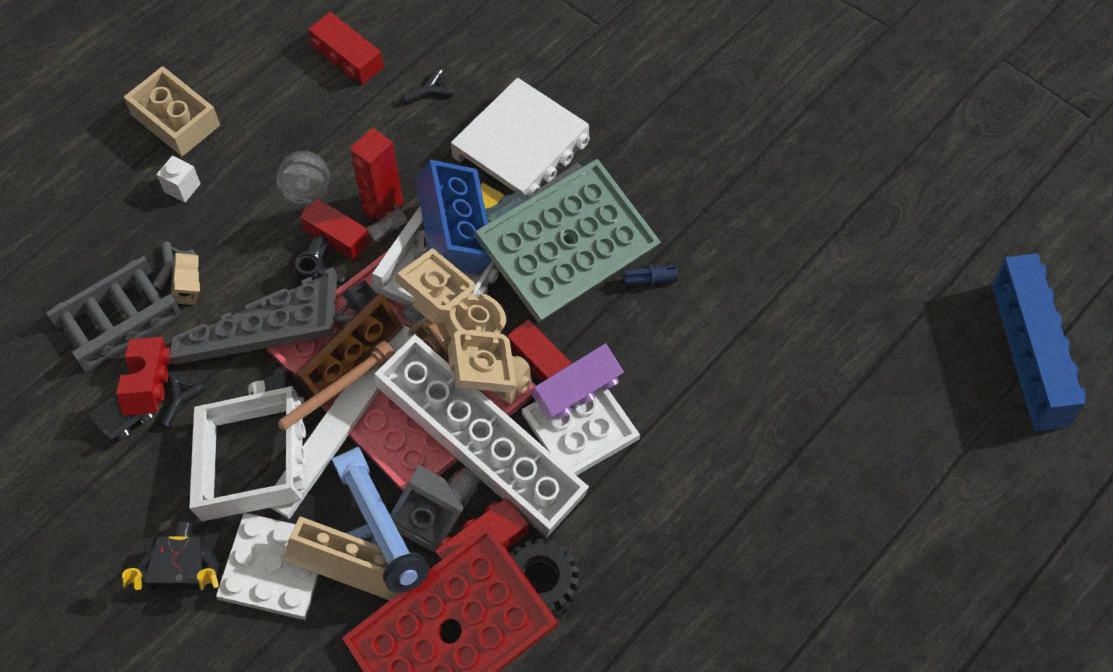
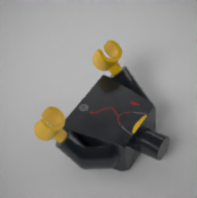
(176, 564)

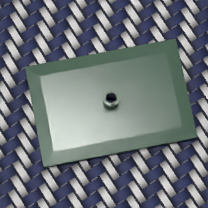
(566, 240)

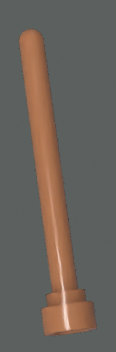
(379, 356)

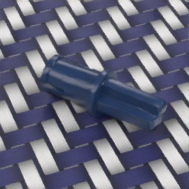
(651, 275)

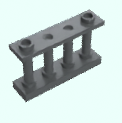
(114, 338)

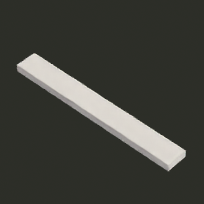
(337, 426)

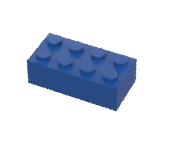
(452, 213)

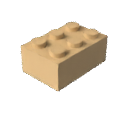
(172, 111)

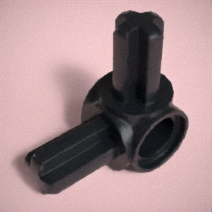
(313, 260)

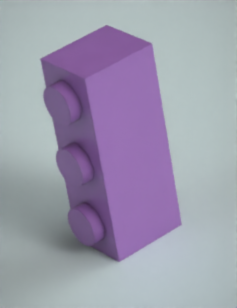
(577, 383)

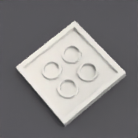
(586, 433)
(258, 574)

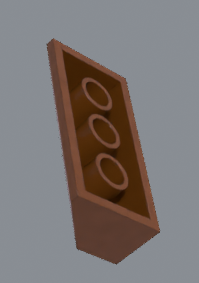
(349, 345)

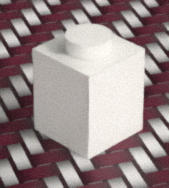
(178, 179)

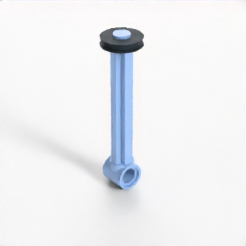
(404, 569)

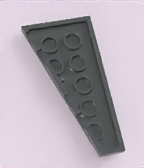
(266, 323)

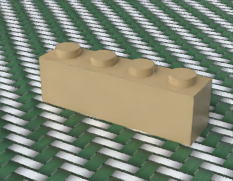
(338, 557)

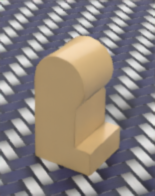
(185, 278)

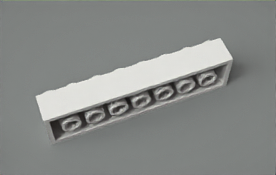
(480, 436)

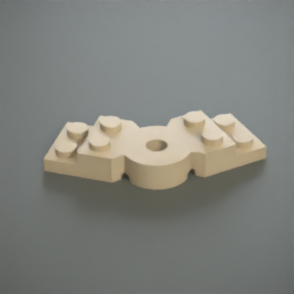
(474, 323)

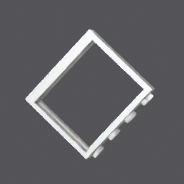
(206, 420)

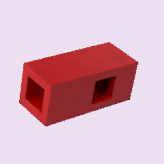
(341, 231)
(537, 351)

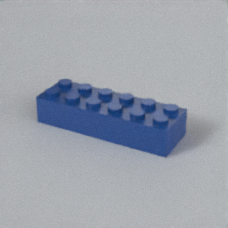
(1037, 343)

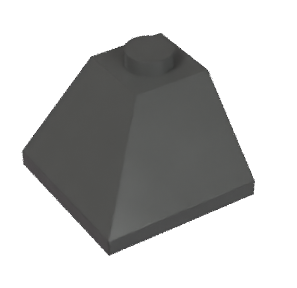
(426, 509)

